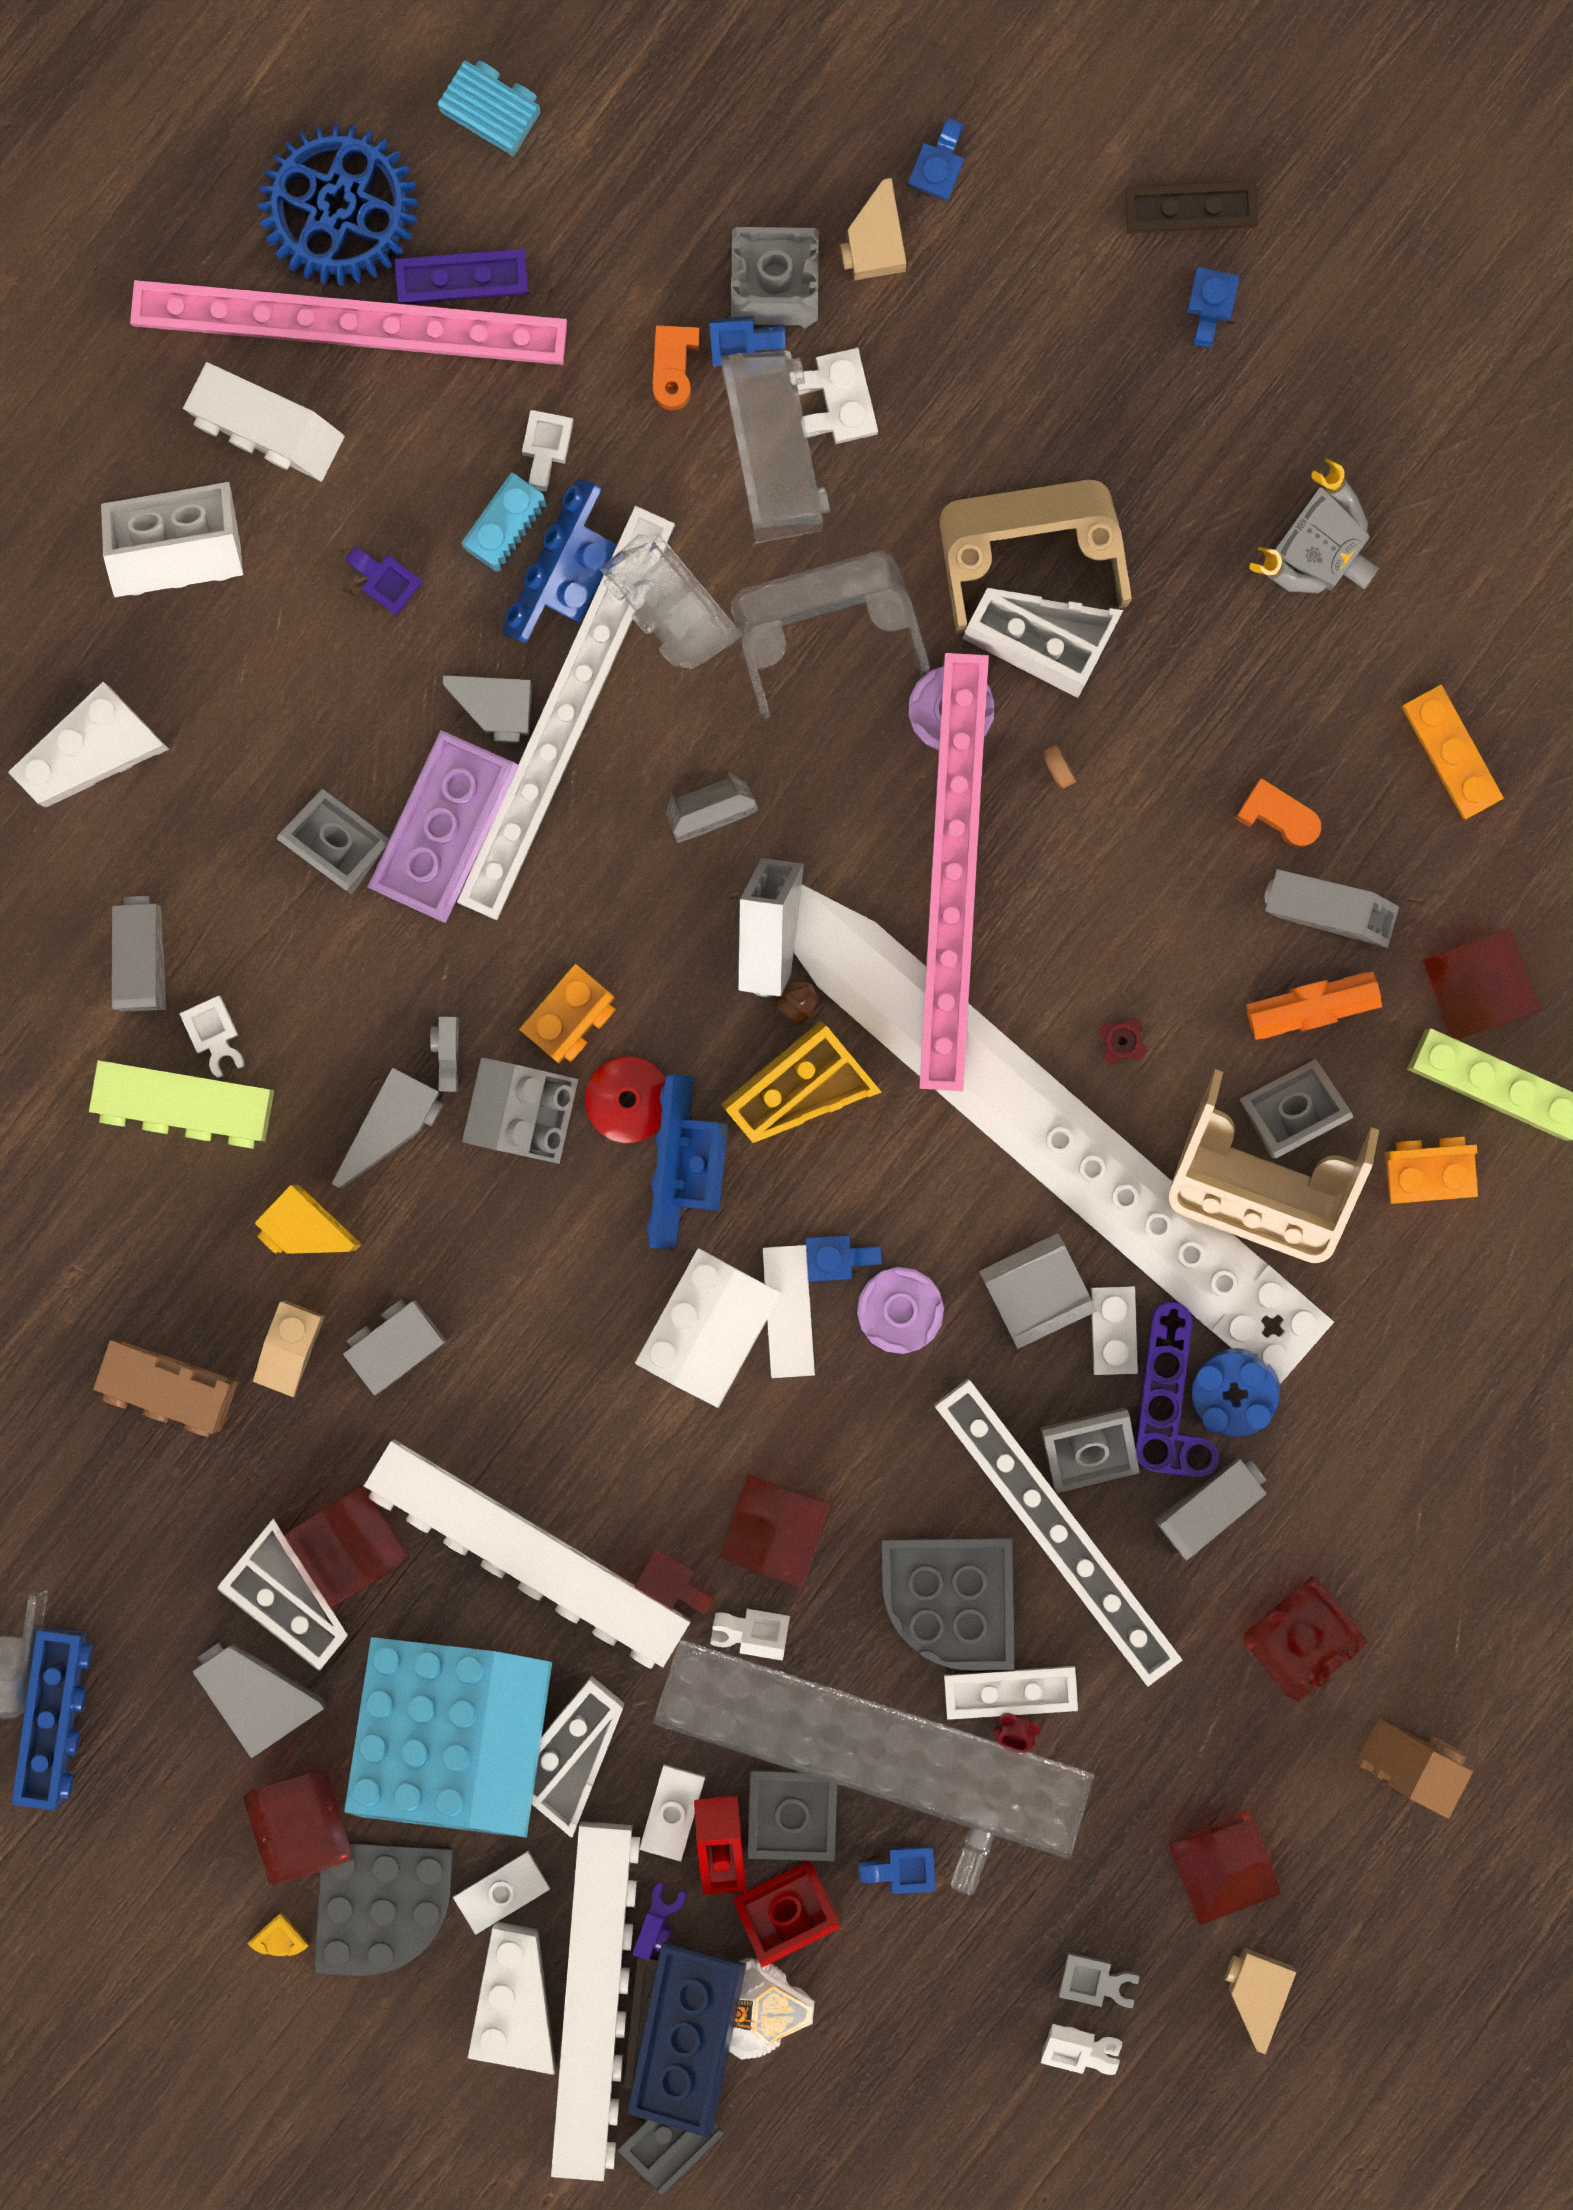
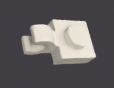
(546, 441)
(759, 1633)
(1076, 2049)

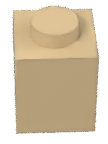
(875, 237)
(288, 1347)
(1259, 1991)

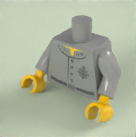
(1322, 541)

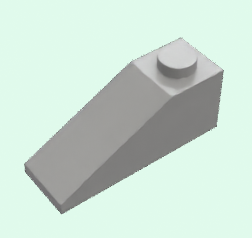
(394, 1118)

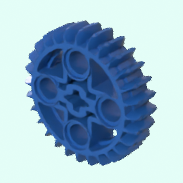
(337, 185)

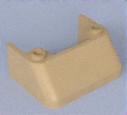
(974, 522)
(1260, 1197)

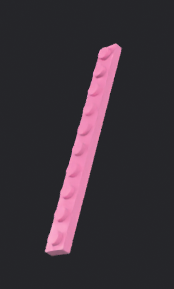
(348, 322)
(954, 872)

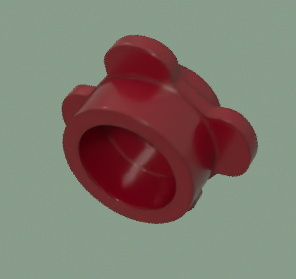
(1111, 1035)
(1017, 1731)

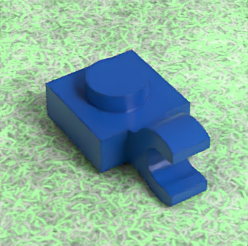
(938, 166)
(1211, 299)
(739, 336)
(833, 1258)
(907, 1870)

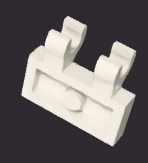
(845, 396)

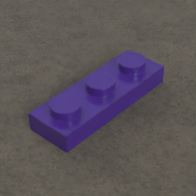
(461, 276)

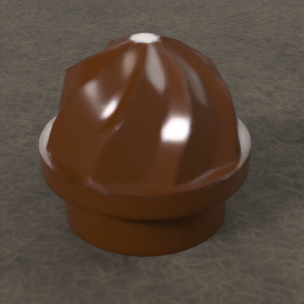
(797, 1001)

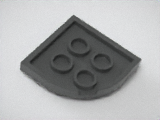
(952, 1599)
(381, 1907)

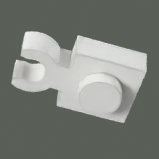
(211, 1028)

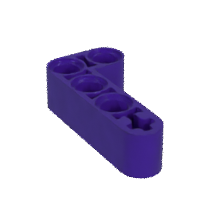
(1173, 1388)

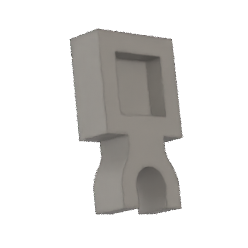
(445, 1041)
(1089, 1980)

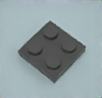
(791, 1816)

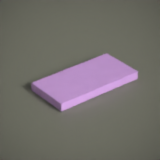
(443, 826)

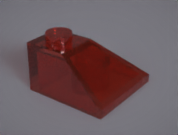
(1225, 1868)

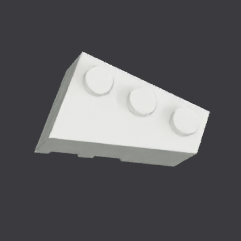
(283, 1598)
(512, 2007)

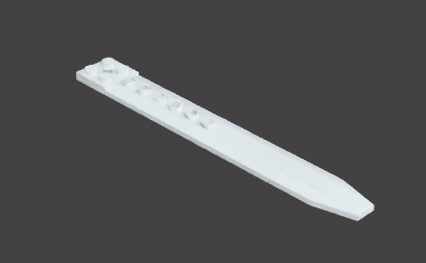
(1060, 1141)

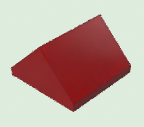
(786, 1913)

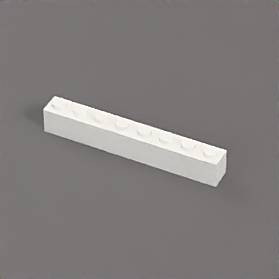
(1058, 1532)
(527, 1553)
(592, 2001)

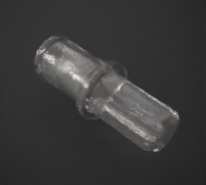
(971, 1861)

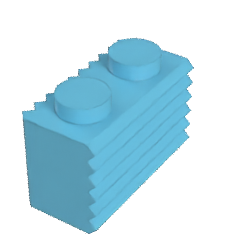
(489, 106)
(504, 522)

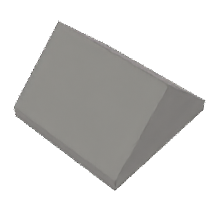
(334, 840)
(1295, 1109)
(1090, 1450)

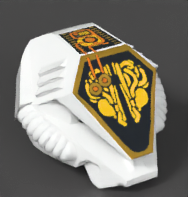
(767, 2011)

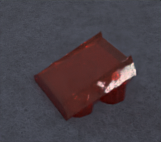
(1304, 1639)
(297, 1826)

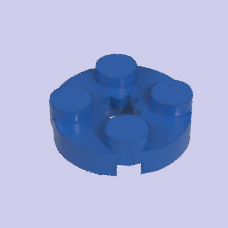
(1251, 1374)

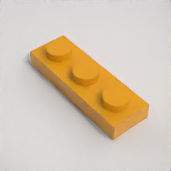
(1452, 752)

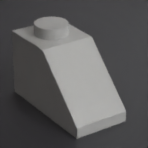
(495, 704)

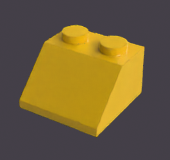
(302, 1226)

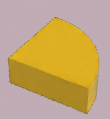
(279, 1938)

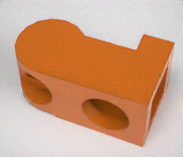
(670, 381)
(1295, 821)

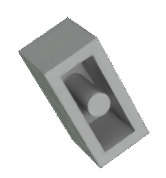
(394, 1346)

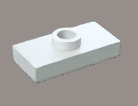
(672, 1812)
(501, 1892)

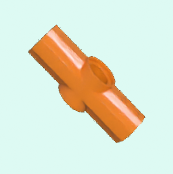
(1314, 1005)

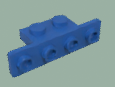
(566, 567)
(687, 1163)

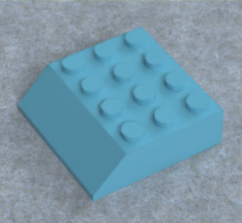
(448, 1737)

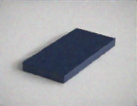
(686, 2039)

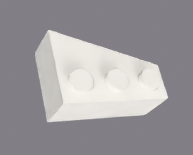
(263, 421)
(1042, 636)
(86, 747)
(573, 1753)

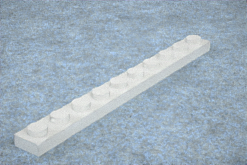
(554, 737)

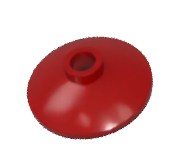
(603, 1096)

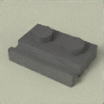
(664, 2152)

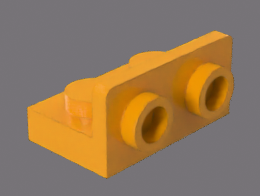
(568, 1015)
(1431, 1172)

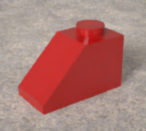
(720, 1845)

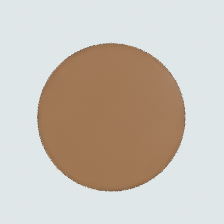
(1058, 766)

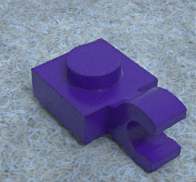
(387, 582)
(654, 1929)

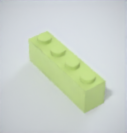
(1494, 1083)
(181, 1101)

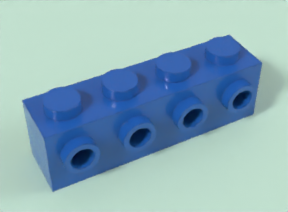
(49, 1718)

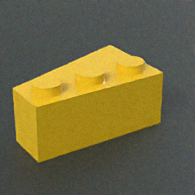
(799, 1084)

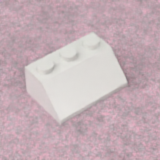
(171, 539)
(708, 1328)

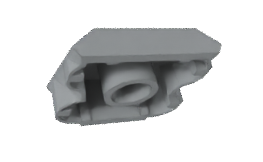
(775, 275)
(710, 808)
(1038, 1290)

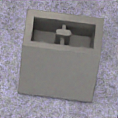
(520, 1110)

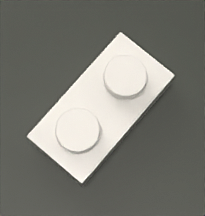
(1114, 1331)

